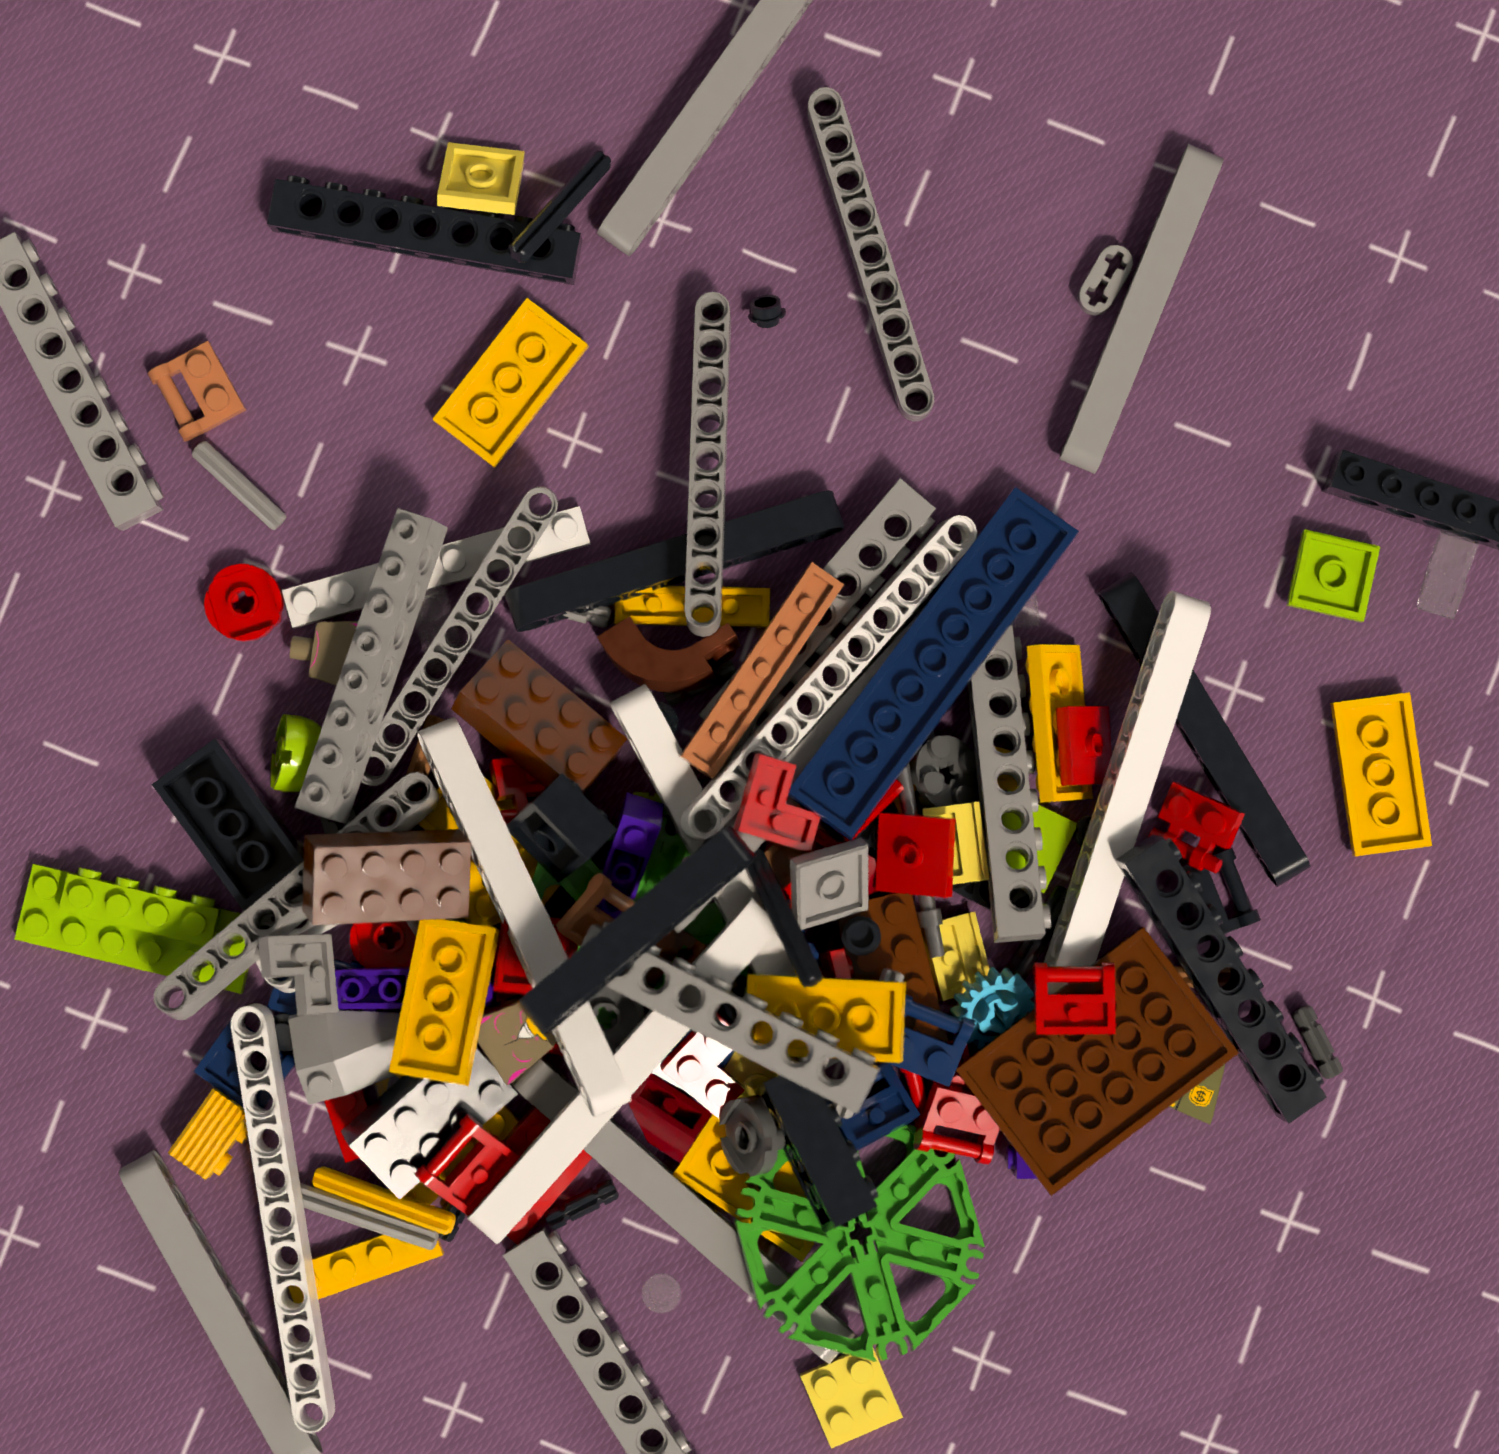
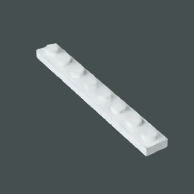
(455, 563)

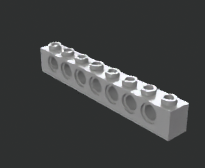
(899, 502)
(123, 507)
(371, 666)
(1007, 920)
(739, 1037)
(586, 1361)

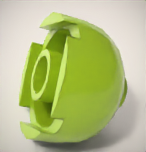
(294, 751)

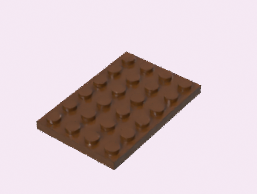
(1085, 1094)

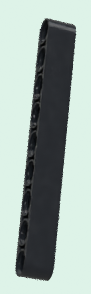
(665, 561)
(1212, 742)

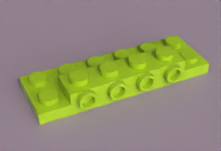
(121, 921)

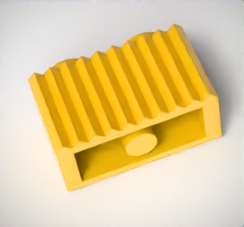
(210, 1135)

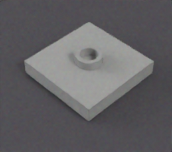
(830, 883)

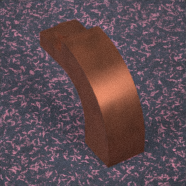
(667, 669)

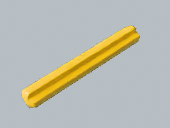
(383, 1200)

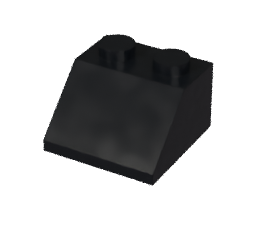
(561, 828)

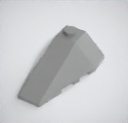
(342, 1051)

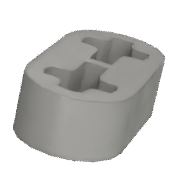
(1112, 285)

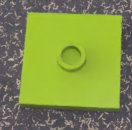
(1333, 575)
(1055, 838)

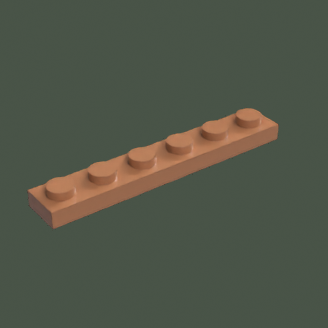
(761, 670)

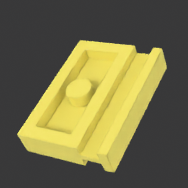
(969, 847)
(962, 956)

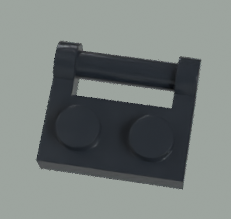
(1209, 894)

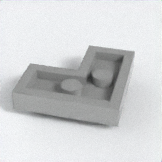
(312, 965)

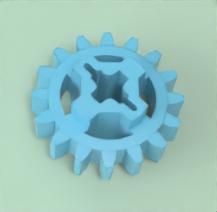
(993, 1003)

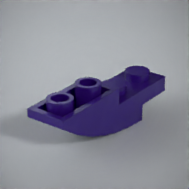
(381, 988)

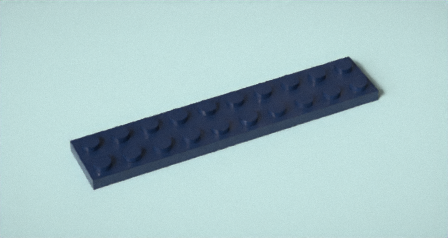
(932, 663)

